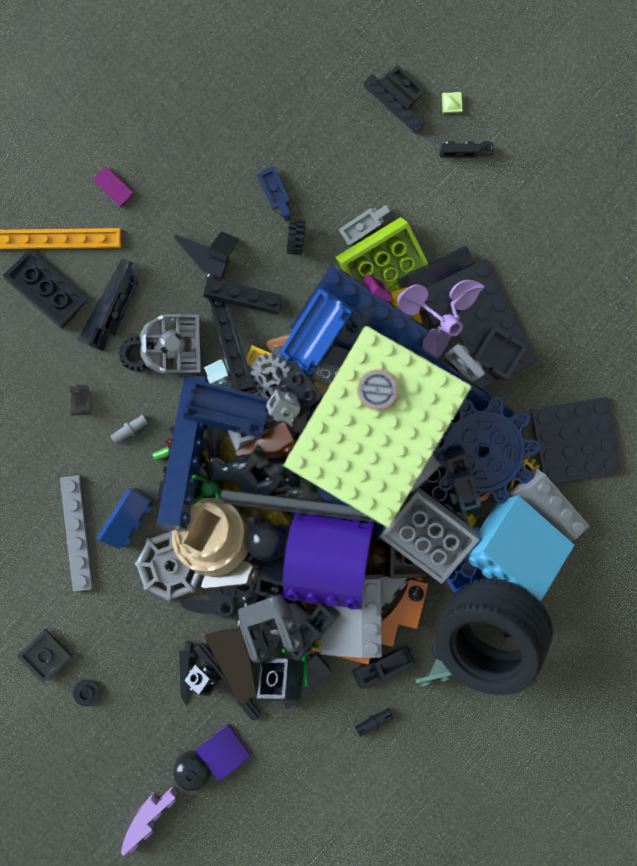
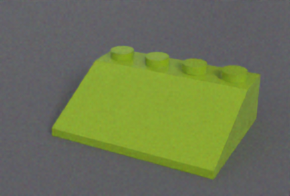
(384, 255)

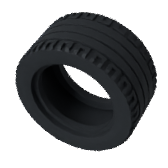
(480, 664)

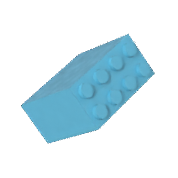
(520, 547)

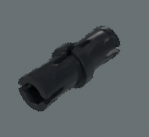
(374, 722)

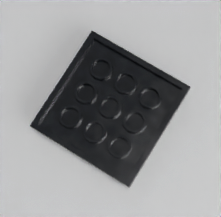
(576, 440)

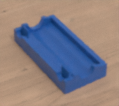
(317, 330)

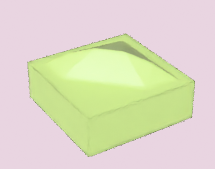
(452, 103)

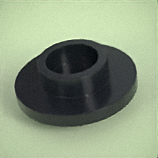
(86, 692)

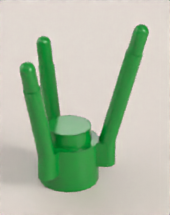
(207, 488)

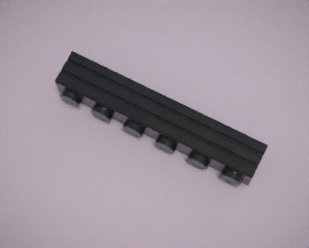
(406, 115)

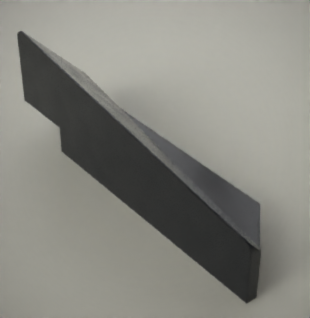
(110, 307)

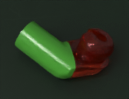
(163, 453)

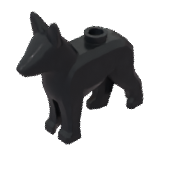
(249, 477)

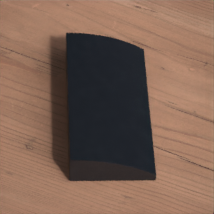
(45, 288)
(445, 498)

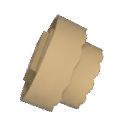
(213, 539)

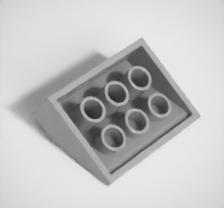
(430, 535)
(357, 631)

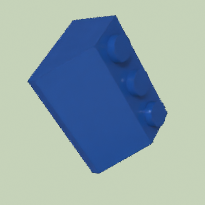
(125, 518)

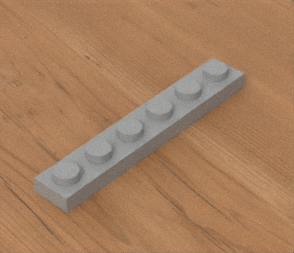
(76, 533)

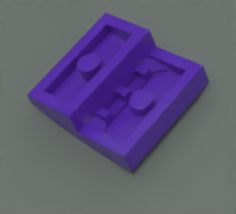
(223, 752)

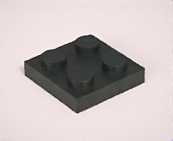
(44, 655)

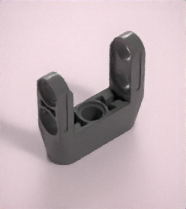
(270, 608)

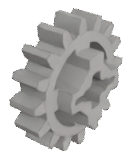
(263, 370)

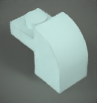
(218, 374)

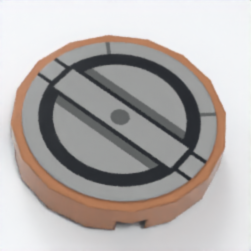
(377, 389)

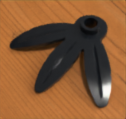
(218, 605)

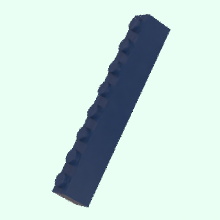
(182, 465)

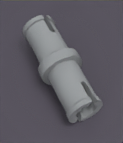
(129, 429)

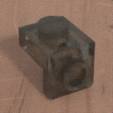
(80, 400)

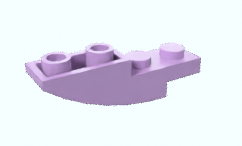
(142, 823)

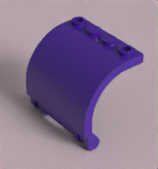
(326, 560)

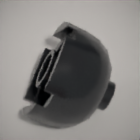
(191, 771)

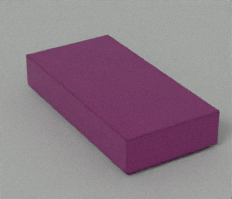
(113, 186)
(378, 287)

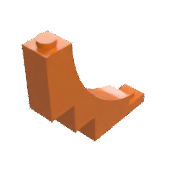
(403, 612)

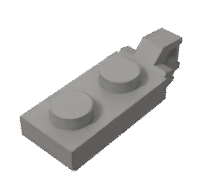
(363, 224)

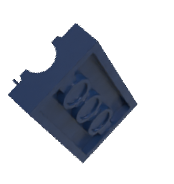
(226, 409)

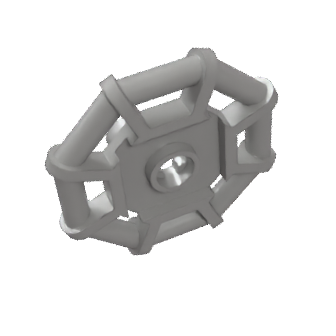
(161, 573)

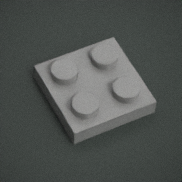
(464, 363)

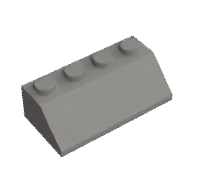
(551, 504)

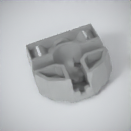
(182, 326)

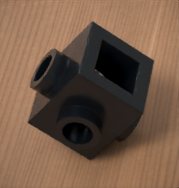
(202, 680)

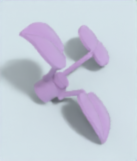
(463, 297)

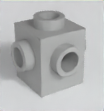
(283, 406)

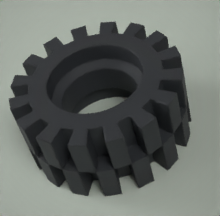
(296, 237)
(125, 350)

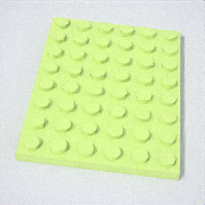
(377, 454)

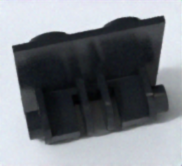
(302, 387)

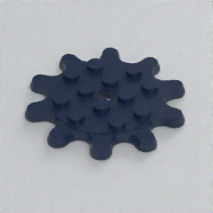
(504, 445)

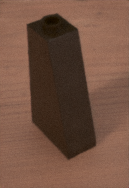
(234, 662)

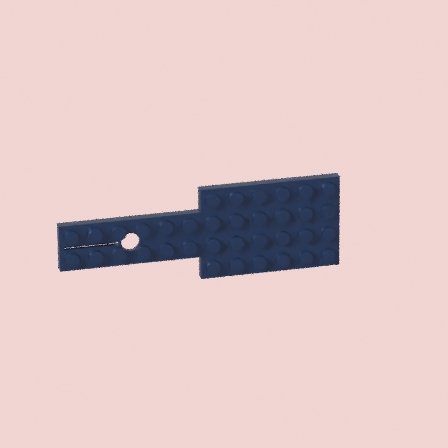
(389, 322)

